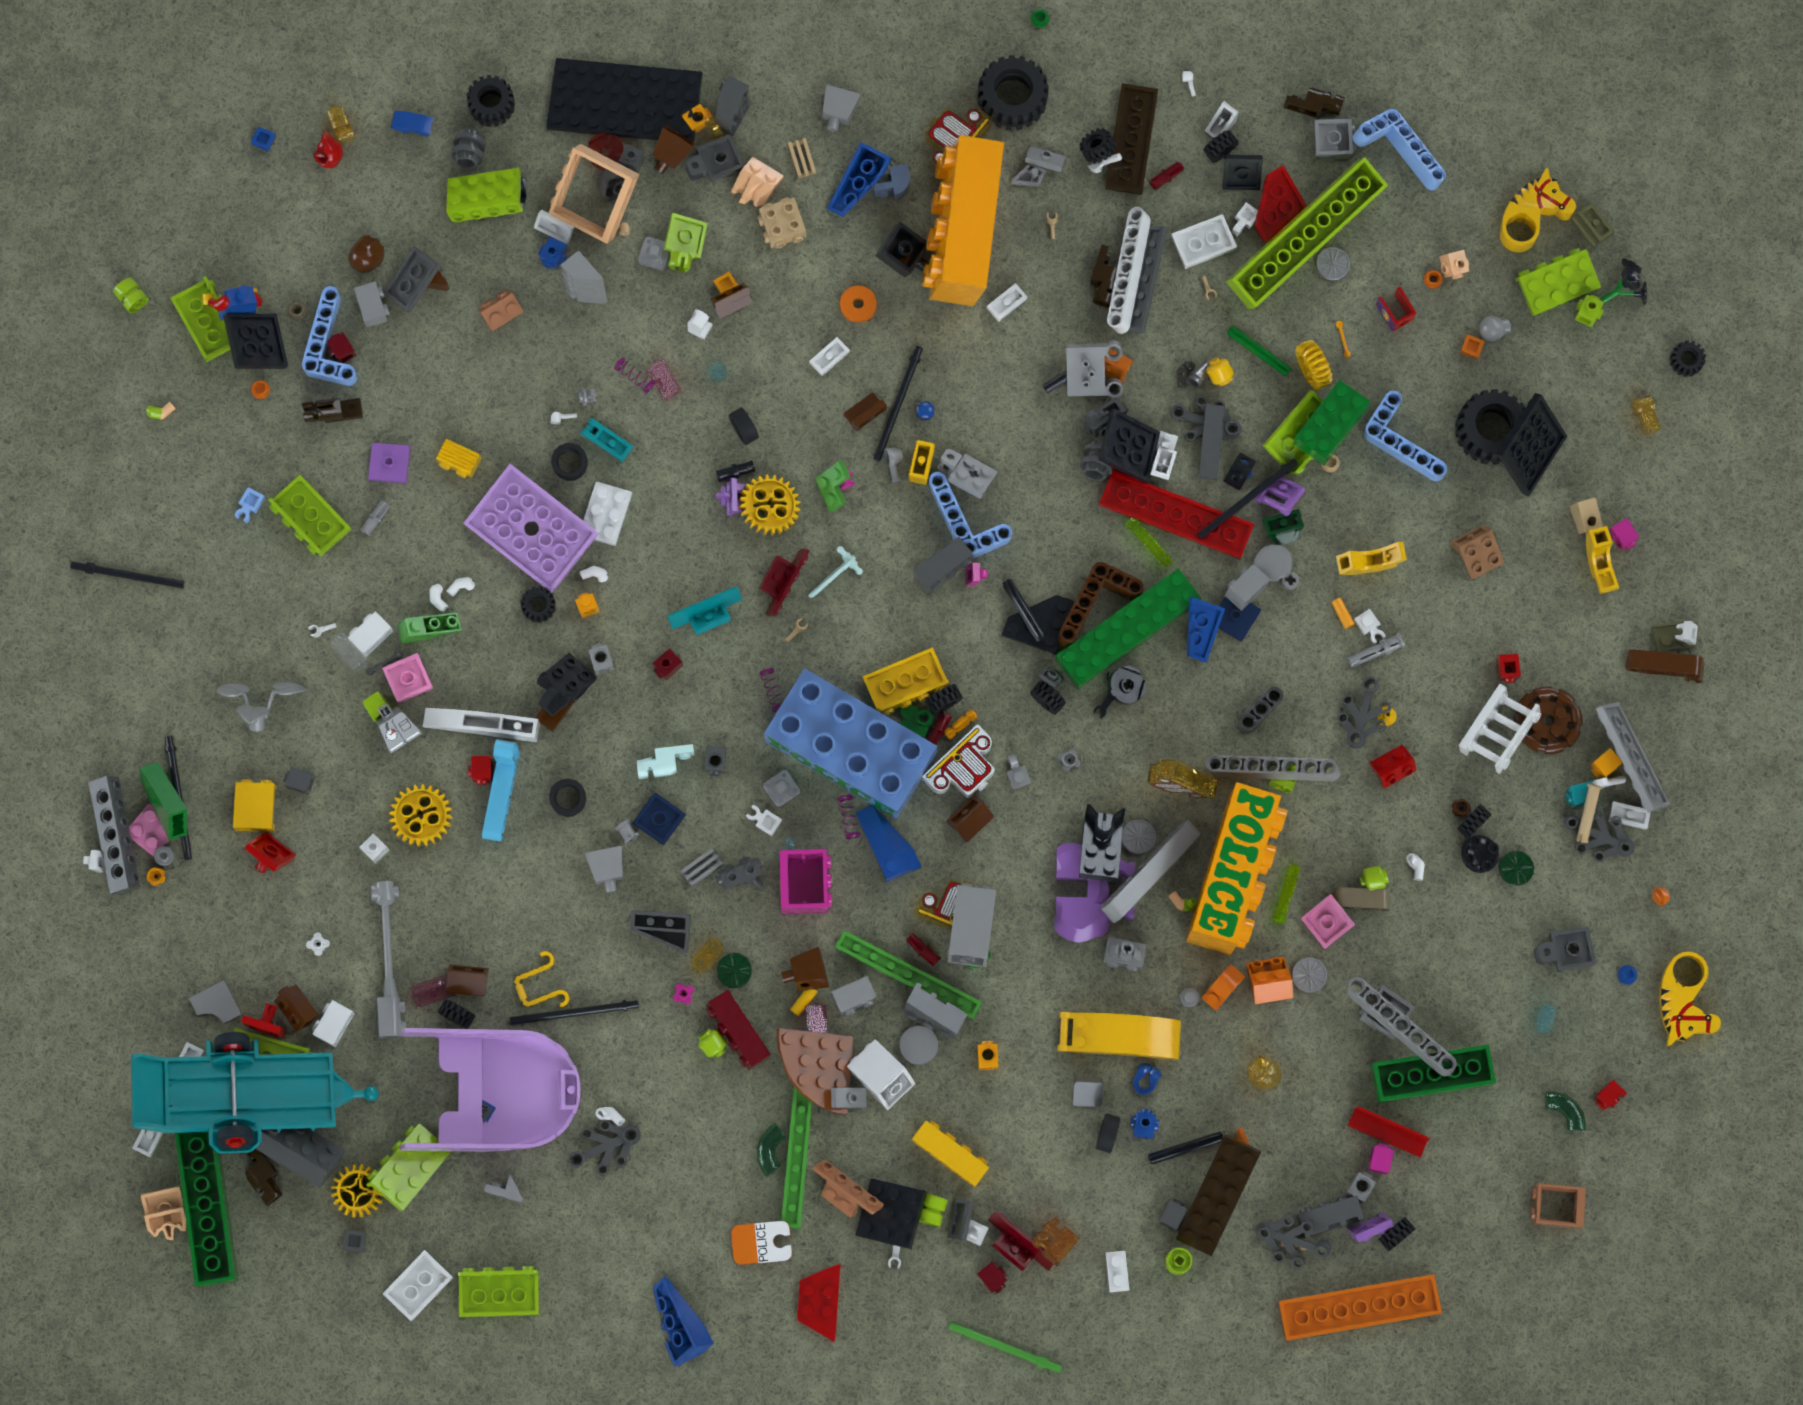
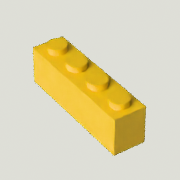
(950, 1153)

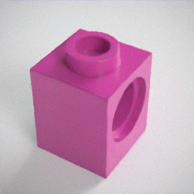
(1624, 535)
(1381, 1159)

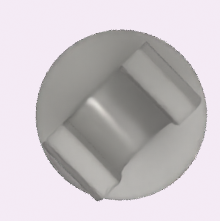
(586, 396)
(164, 856)

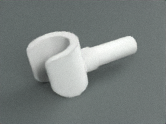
(1187, 76)
(556, 417)
(321, 629)

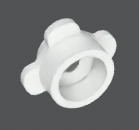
(318, 949)

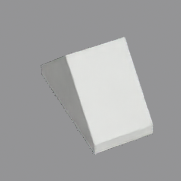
(1222, 120)
(1163, 463)

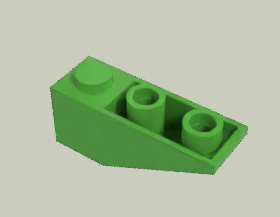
(427, 627)

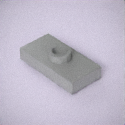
(1045, 159)
(848, 1098)

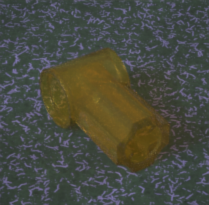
(341, 128)
(1645, 410)

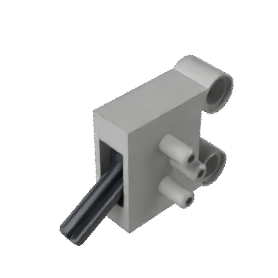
(1087, 371)

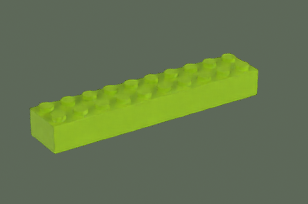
(1306, 233)

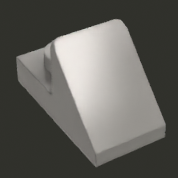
(511, 1191)

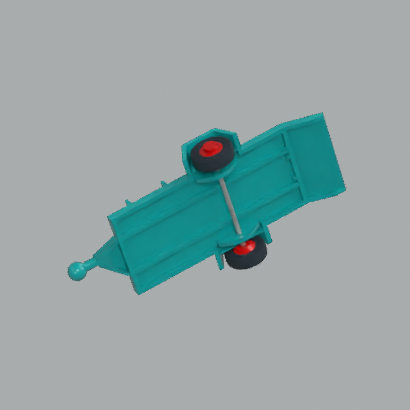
(237, 1092)

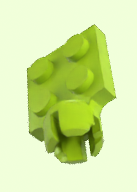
(684, 241)

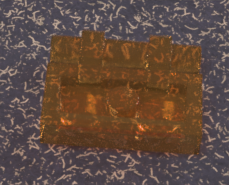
(1061, 1244)

